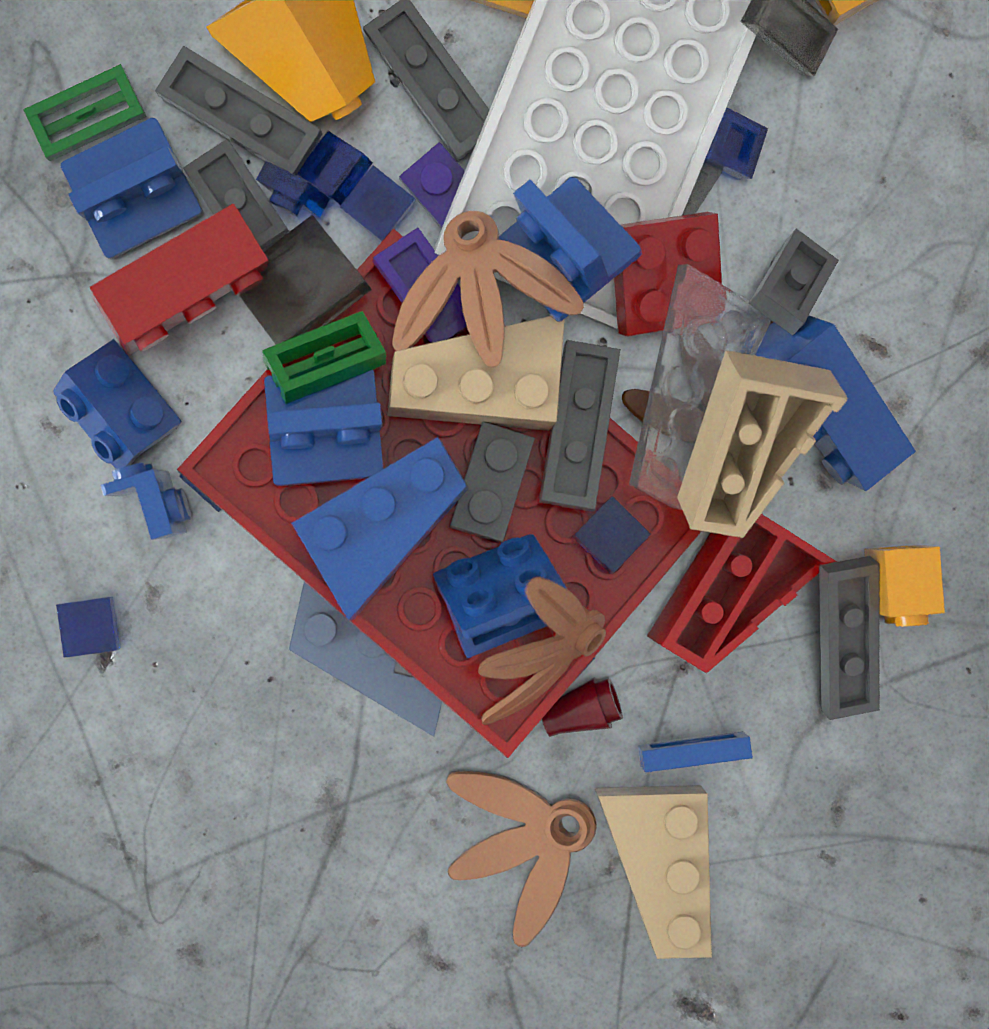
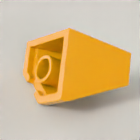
(302, 51)

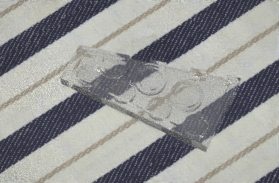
(698, 329)

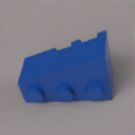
(861, 439)
(379, 522)

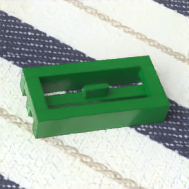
(93, 132)
(327, 365)

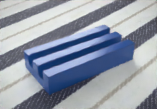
(695, 751)

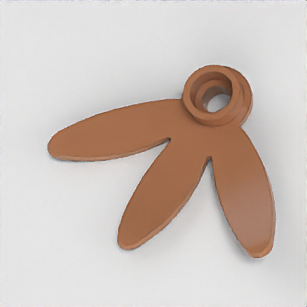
(475, 265)
(576, 634)
(540, 836)

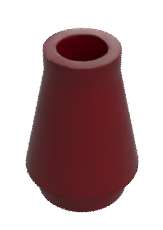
(584, 709)

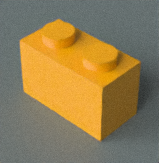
(909, 583)

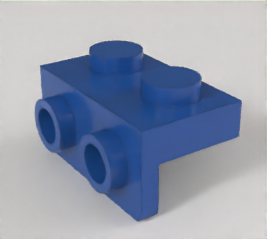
(114, 405)
(161, 503)

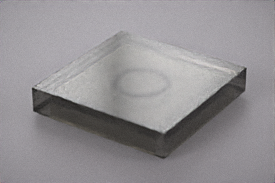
(304, 283)

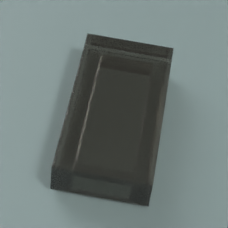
(792, 31)

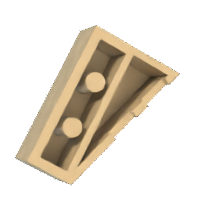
(455, 385)
(750, 437)
(666, 861)

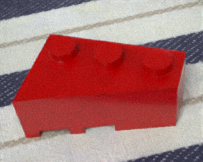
(180, 280)
(733, 590)

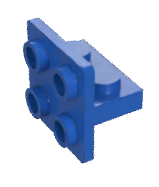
(130, 188)
(573, 236)
(325, 433)
(489, 593)

